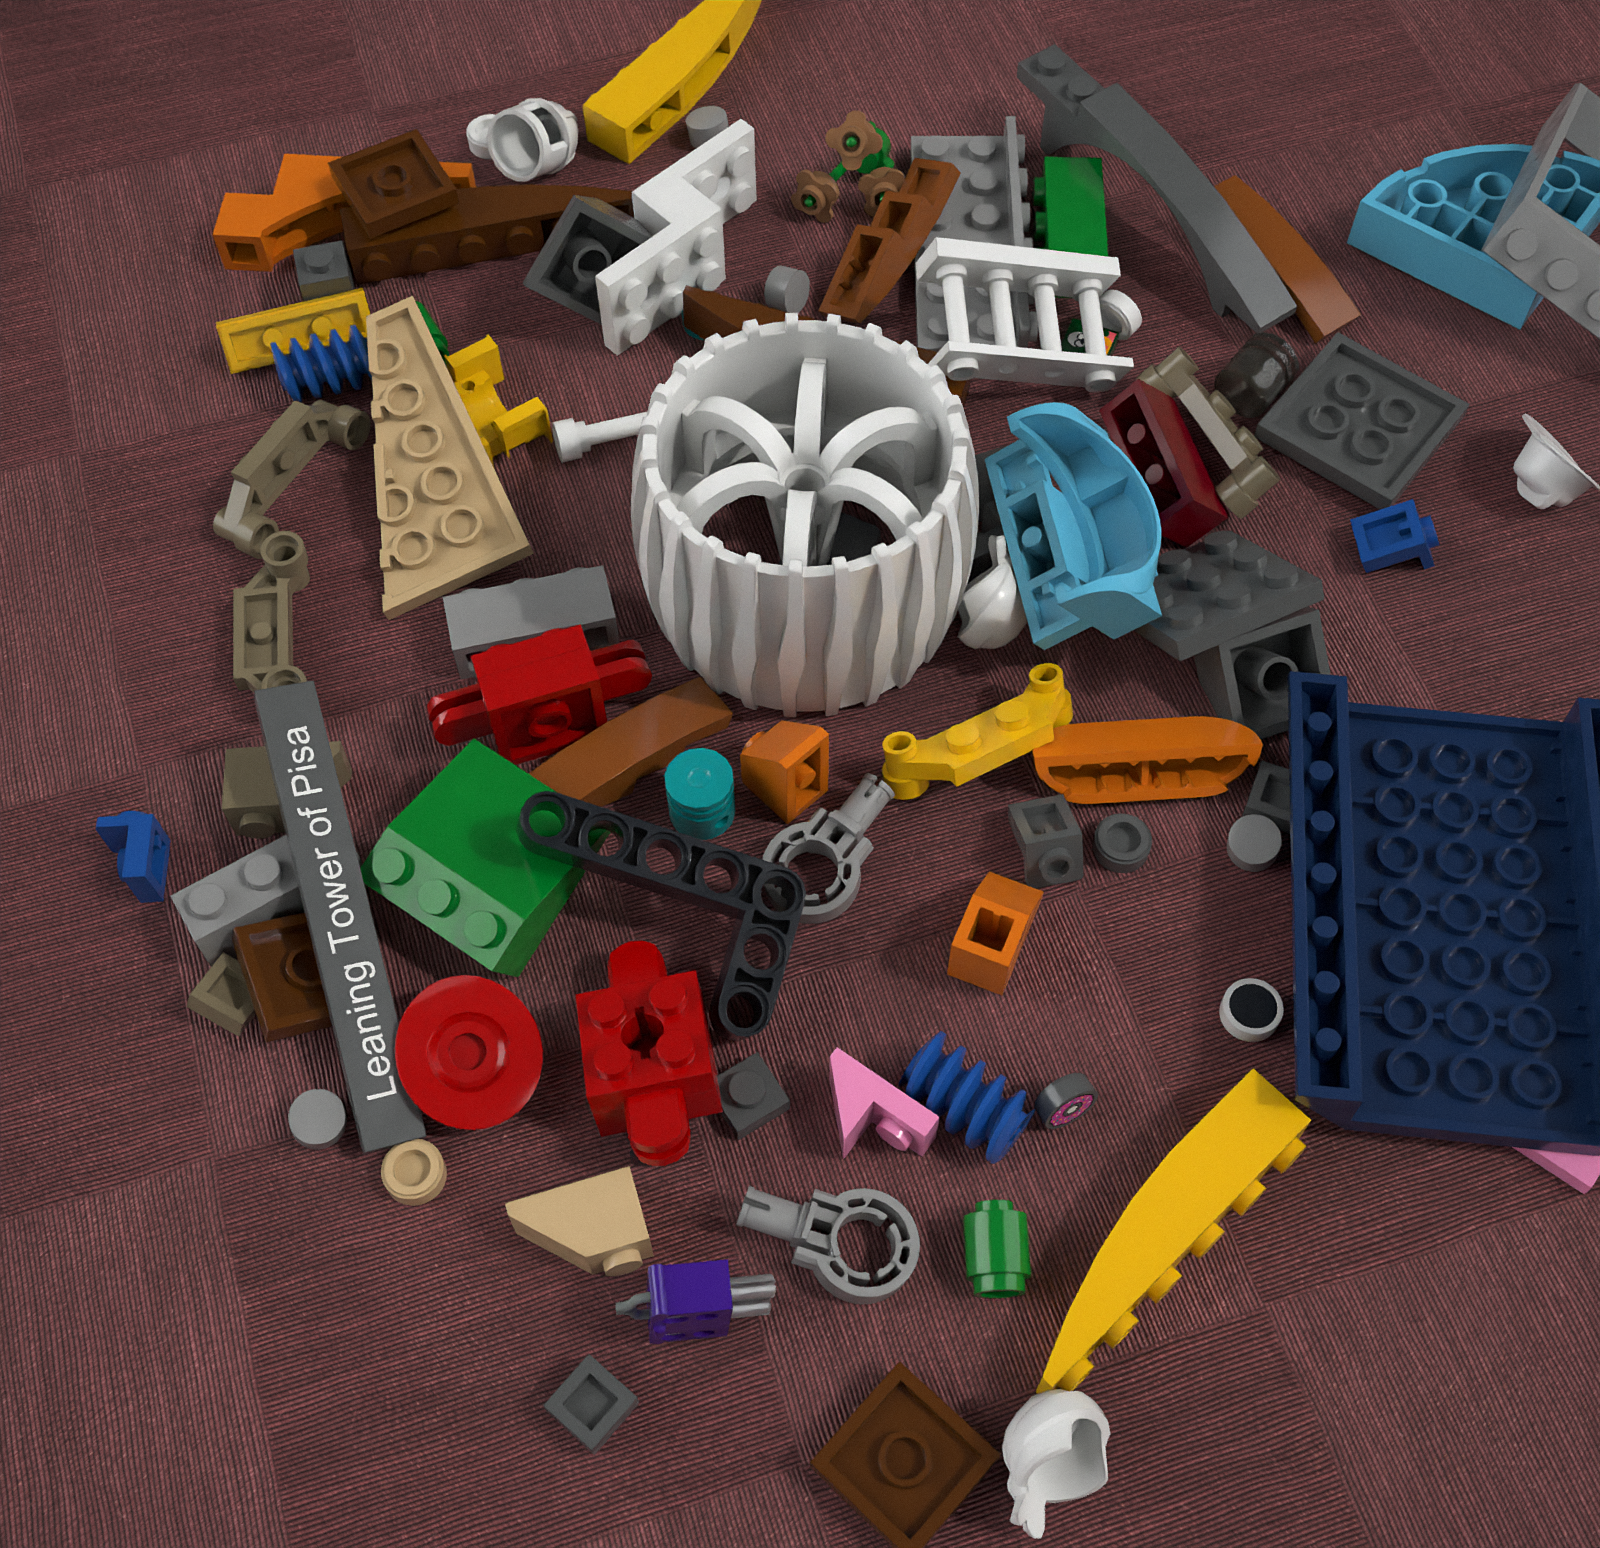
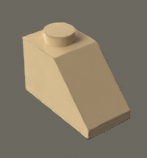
(588, 1223)

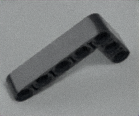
(686, 885)

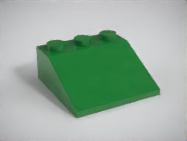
(461, 865)

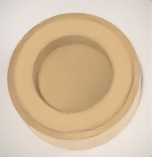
(414, 1172)

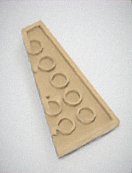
(434, 482)

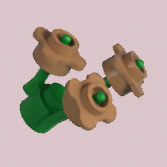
(861, 149)

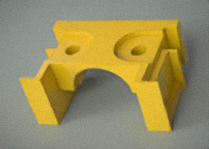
(474, 374)

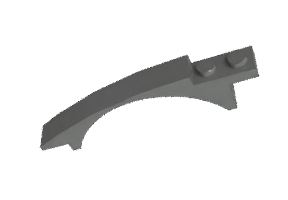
(1110, 119)

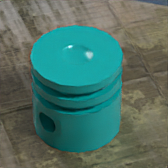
(700, 793)

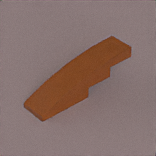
(886, 248)
(1315, 290)
(634, 744)

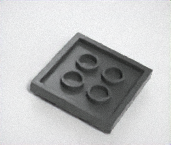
(1361, 421)
(1222, 593)

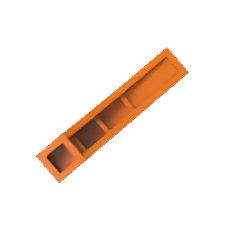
(304, 209)

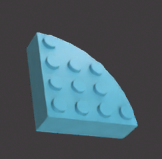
(1443, 211)

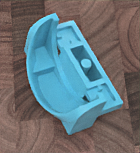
(1079, 551)

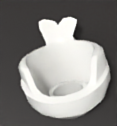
(992, 603)
(1054, 1454)

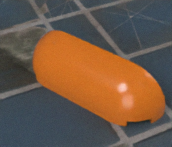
(1146, 759)

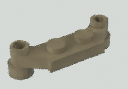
(1238, 447)
(277, 461)
(266, 616)

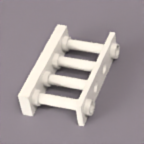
(1043, 276)

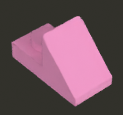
(866, 1098)

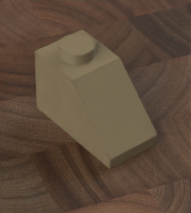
(250, 793)

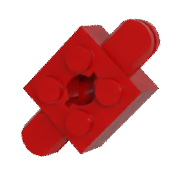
(539, 693)
(648, 1054)

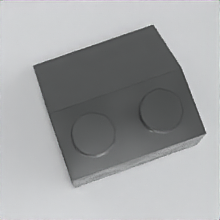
(581, 246)
(1250, 673)

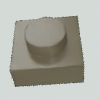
(223, 996)

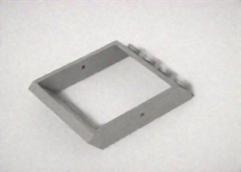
(1538, 241)

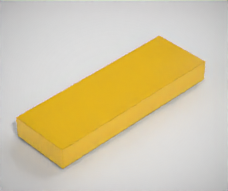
(249, 337)

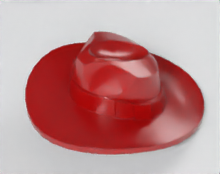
(468, 1052)

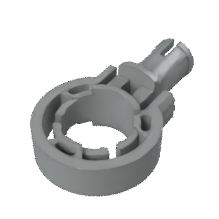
(818, 837)
(821, 1252)

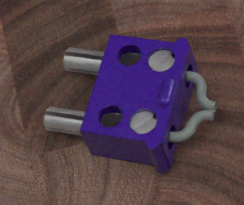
(697, 1300)

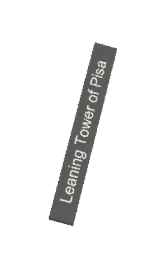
(337, 914)

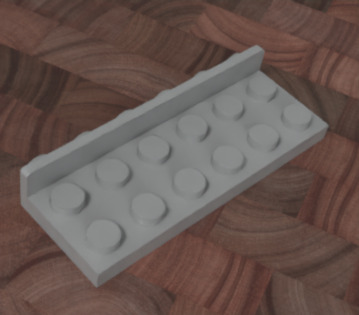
(980, 209)

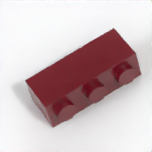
(1160, 447)

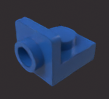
(1394, 536)
(141, 852)

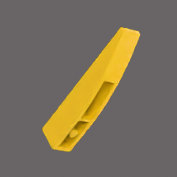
(667, 78)
(1174, 1215)

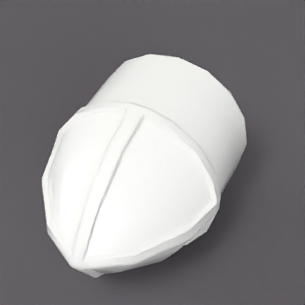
(532, 139)

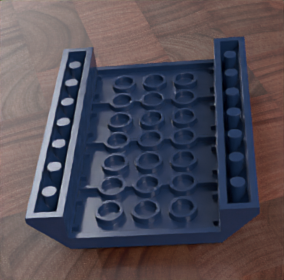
(1446, 919)

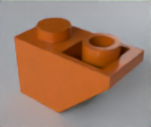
(993, 932)

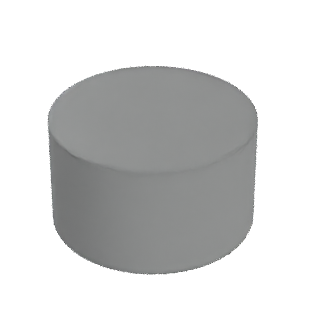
(705, 124)
(787, 289)
(1254, 842)
(317, 1119)

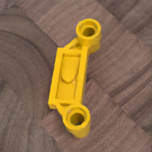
(980, 741)

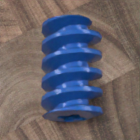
(322, 364)
(966, 1098)

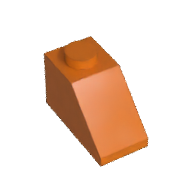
(787, 767)

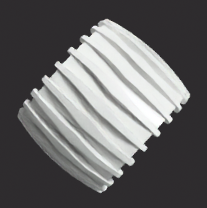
(807, 423)

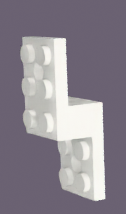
(686, 219)

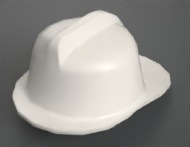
(1547, 470)

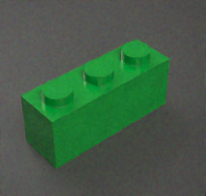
(1071, 206)

